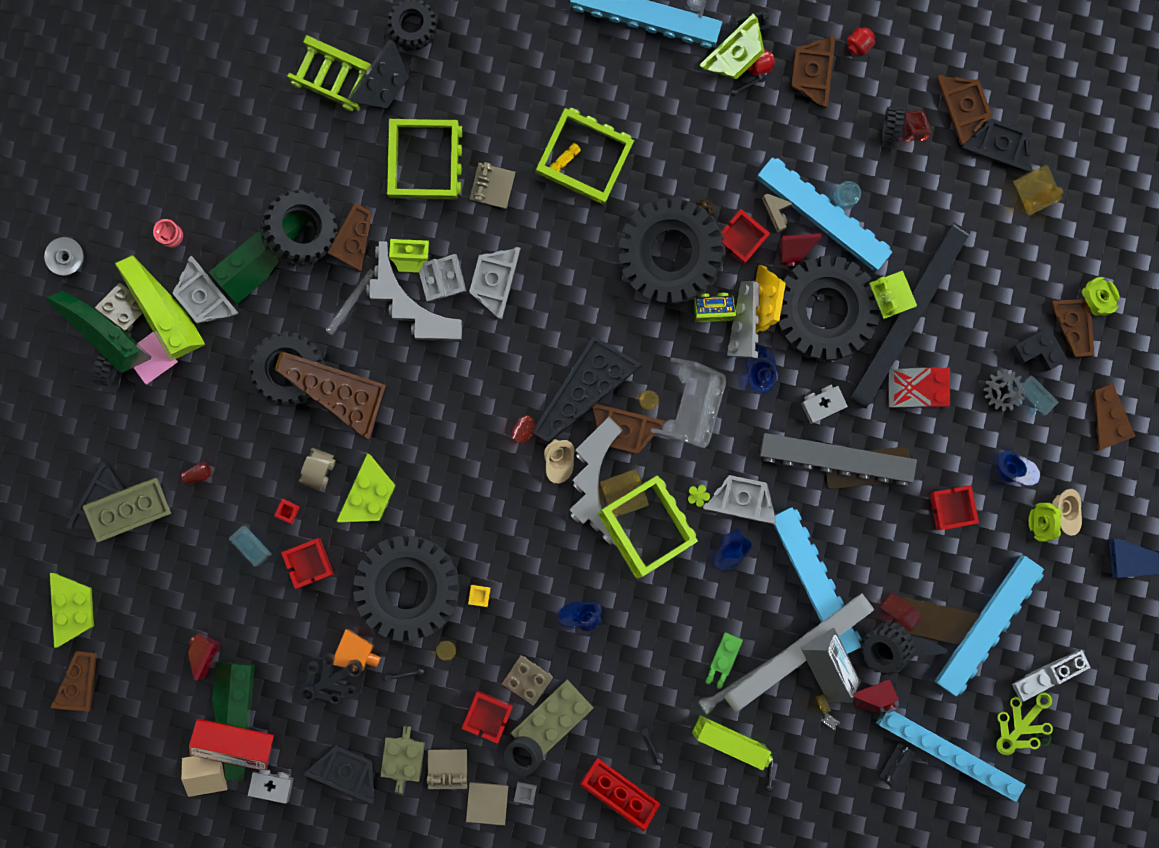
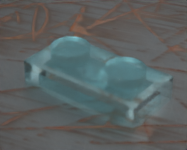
(1038, 396)

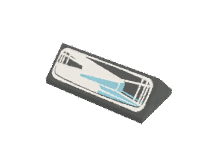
(831, 667)

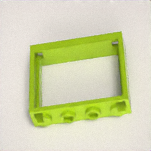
(456, 168)
(571, 183)
(622, 541)
(732, 743)

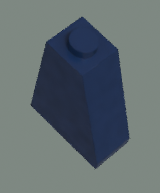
(1132, 560)

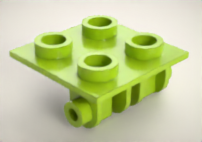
(893, 294)

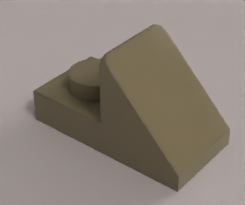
(774, 206)

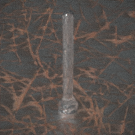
(709, 703)

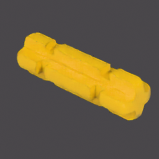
(567, 156)

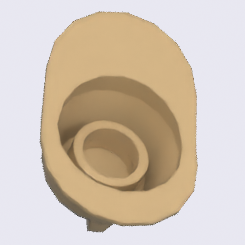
(559, 460)
(1070, 506)

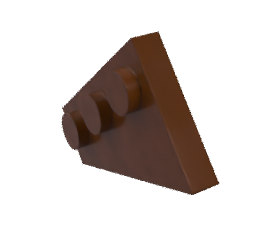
(352, 237)
(1076, 325)
(1111, 418)

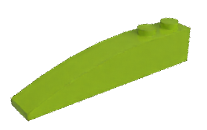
(164, 314)

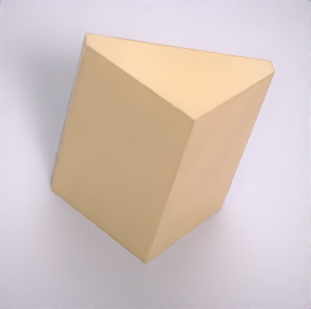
(202, 776)

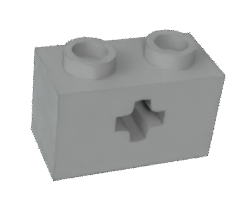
(835, 403)
(260, 789)

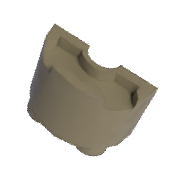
(316, 468)

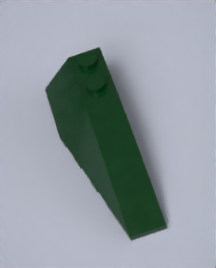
(252, 262)
(106, 337)
(233, 703)

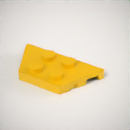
(770, 298)

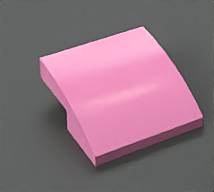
(159, 361)

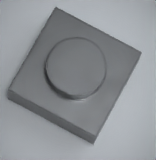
(525, 793)

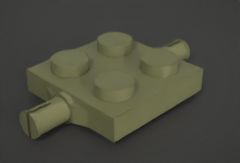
(402, 759)

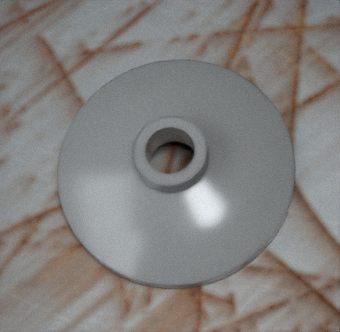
(55, 252)

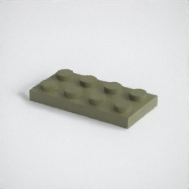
(126, 509)
(554, 717)

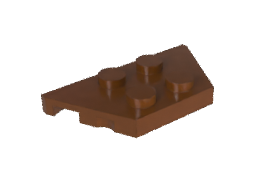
(813, 70)
(965, 105)
(635, 427)

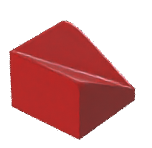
(287, 511)

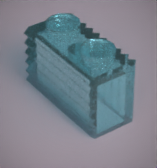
(250, 546)

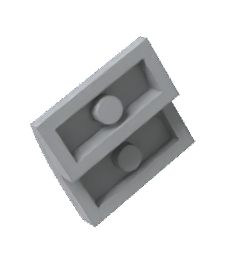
(442, 278)

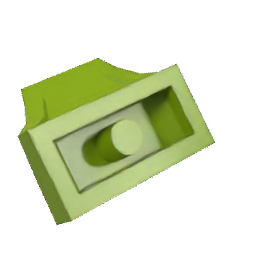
(409, 254)

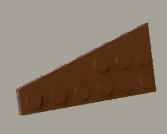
(343, 394)

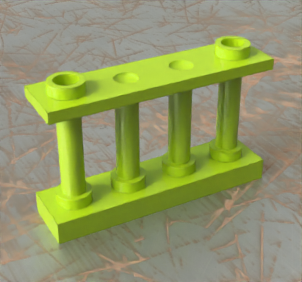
(330, 54)

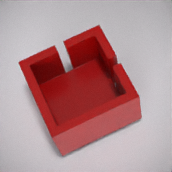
(743, 236)
(954, 507)
(309, 562)
(487, 715)

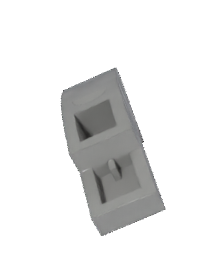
(1051, 675)

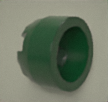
(1043, 743)

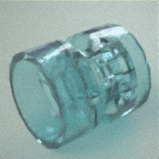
(847, 195)

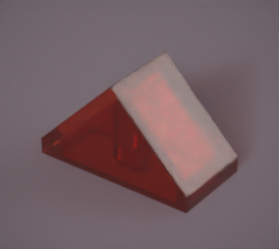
(917, 126)
(901, 611)

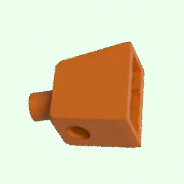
(355, 647)

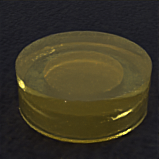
(649, 400)
(446, 650)
(823, 705)

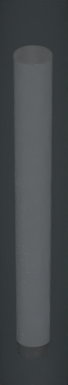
(350, 302)

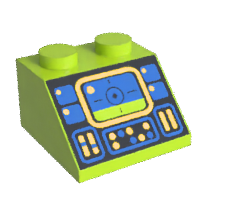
(714, 308)

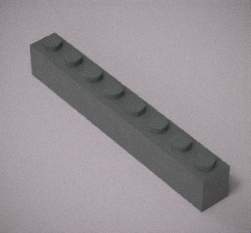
(838, 458)

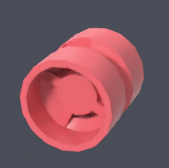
(168, 233)

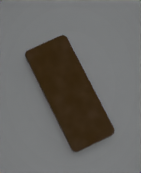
(835, 480)
(941, 621)

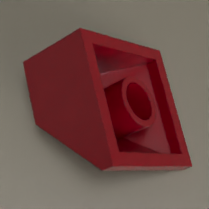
(794, 248)
(201, 654)
(877, 698)

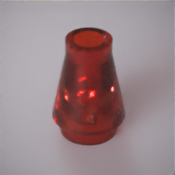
(197, 473)

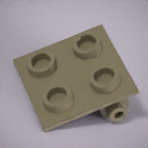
(492, 185)
(120, 307)
(527, 680)
(447, 769)

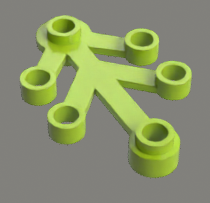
(1022, 726)

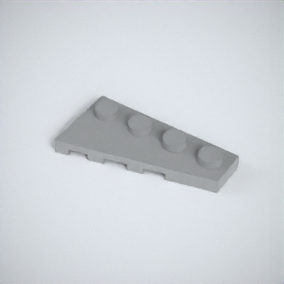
(743, 329)

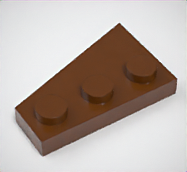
(78, 683)

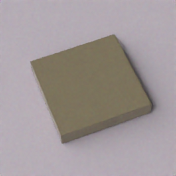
(487, 803)

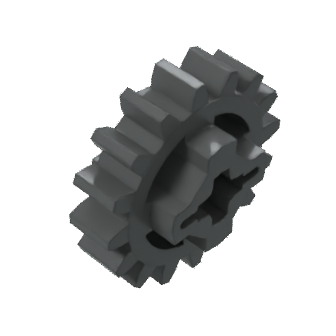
(997, 386)

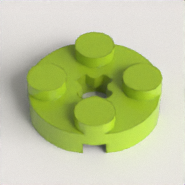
(1093, 293)
(1051, 515)

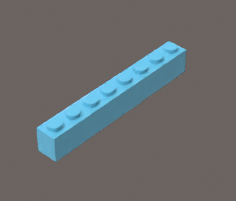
(655, 18)
(824, 215)
(812, 572)
(989, 625)
(951, 754)

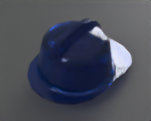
(762, 371)
(1017, 469)
(732, 550)
(581, 615)

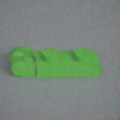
(724, 658)

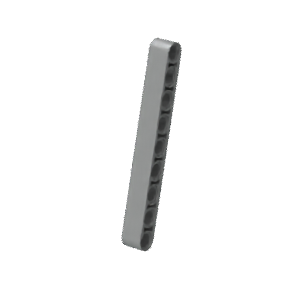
(793, 656)

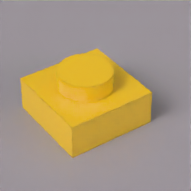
(479, 595)

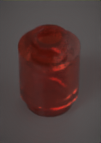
(523, 429)

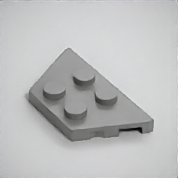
(494, 279)
(201, 295)
(743, 499)

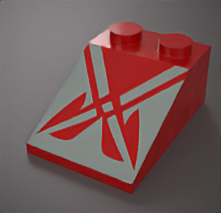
(919, 388)

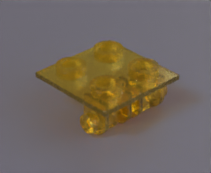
(1038, 190)
(621, 485)

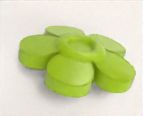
(698, 495)

